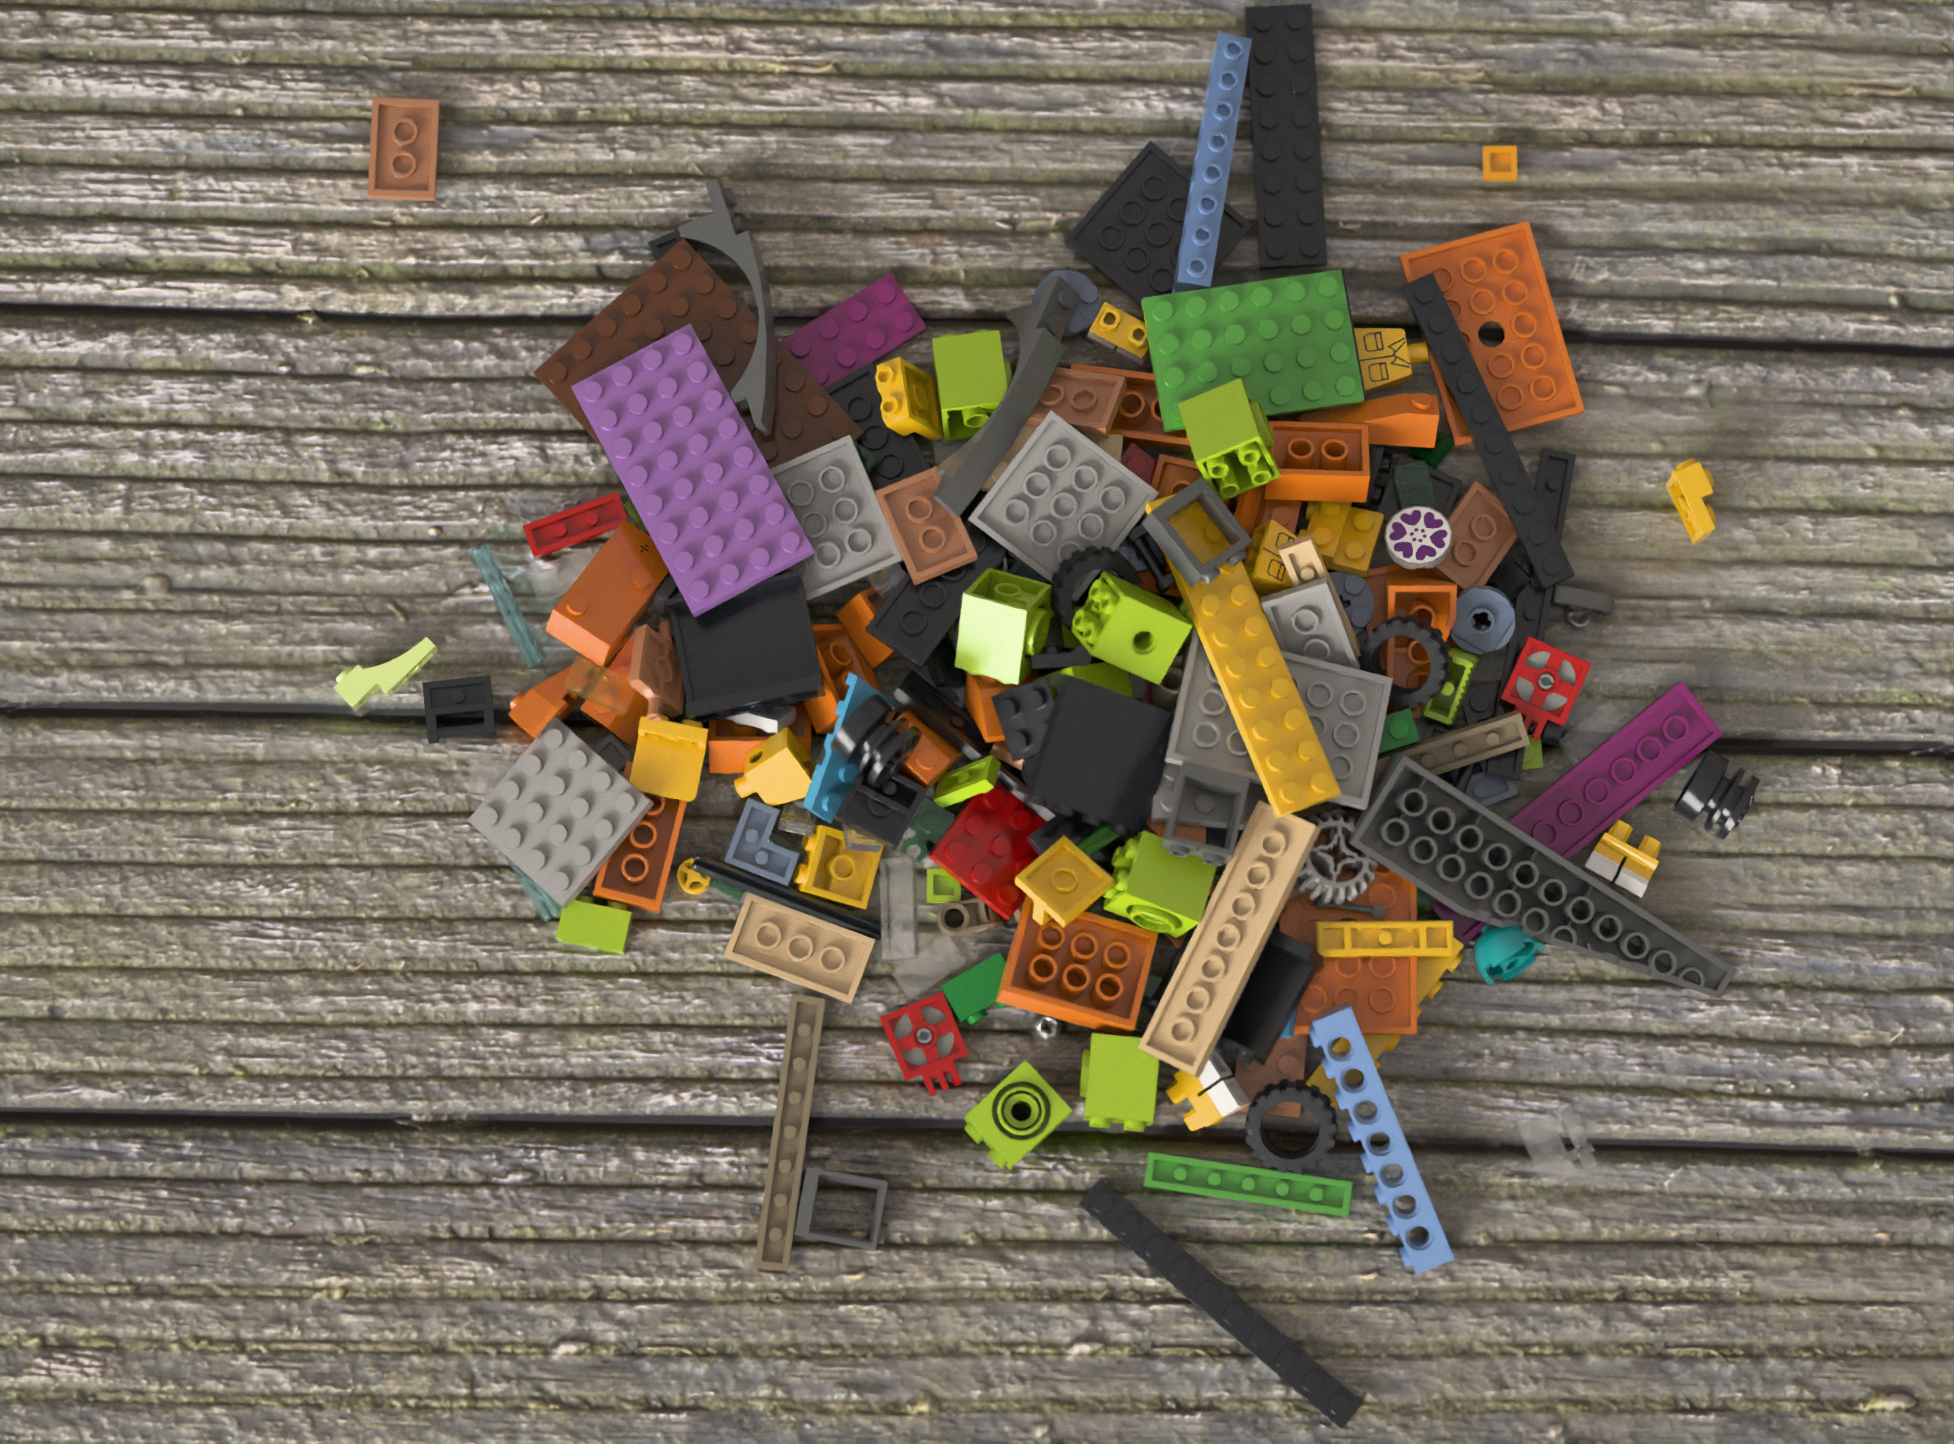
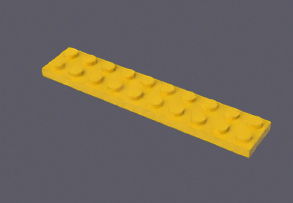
(1252, 673)

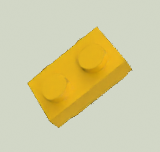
(669, 758)

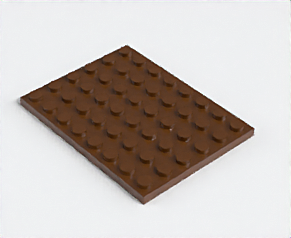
(684, 292)

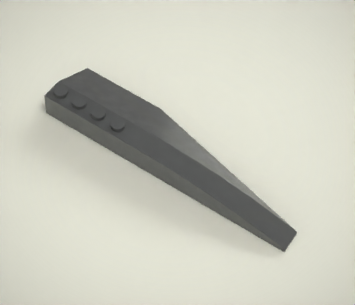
(1510, 879)

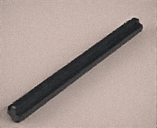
(786, 896)

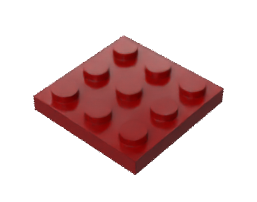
(990, 847)

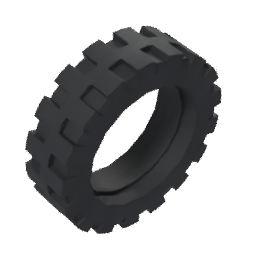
(1079, 565)
(1428, 638)
(1284, 1158)

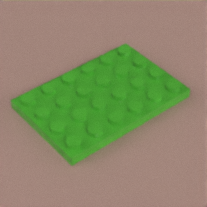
(1278, 335)

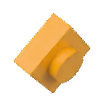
(1499, 163)

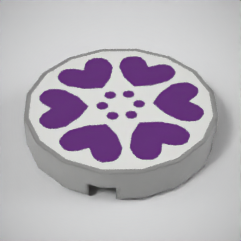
(1418, 537)

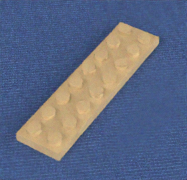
(1229, 939)

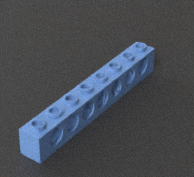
(1212, 163)
(1434, 1248)

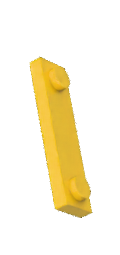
(1384, 938)

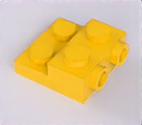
(908, 399)
(1689, 490)
(1344, 535)
(835, 872)

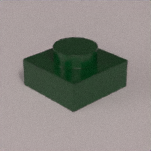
(1433, 455)

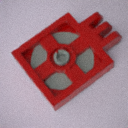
(1544, 684)
(926, 1041)

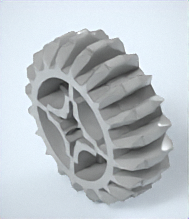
(1325, 882)

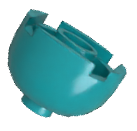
(1504, 952)

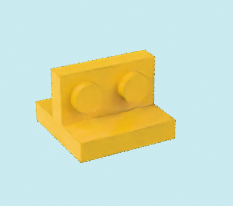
(1062, 883)

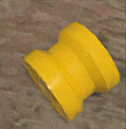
(687, 876)

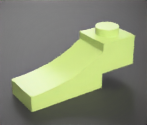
(360, 684)

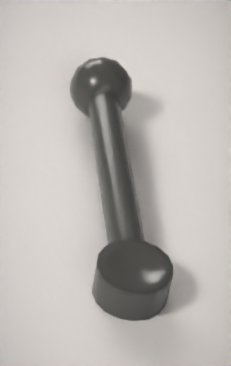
(1377, 911)

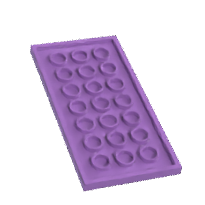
(692, 470)

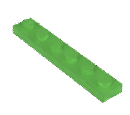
(1248, 1184)

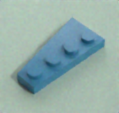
(835, 776)

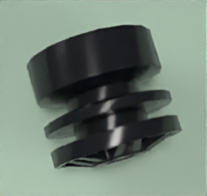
(870, 735)
(1716, 795)

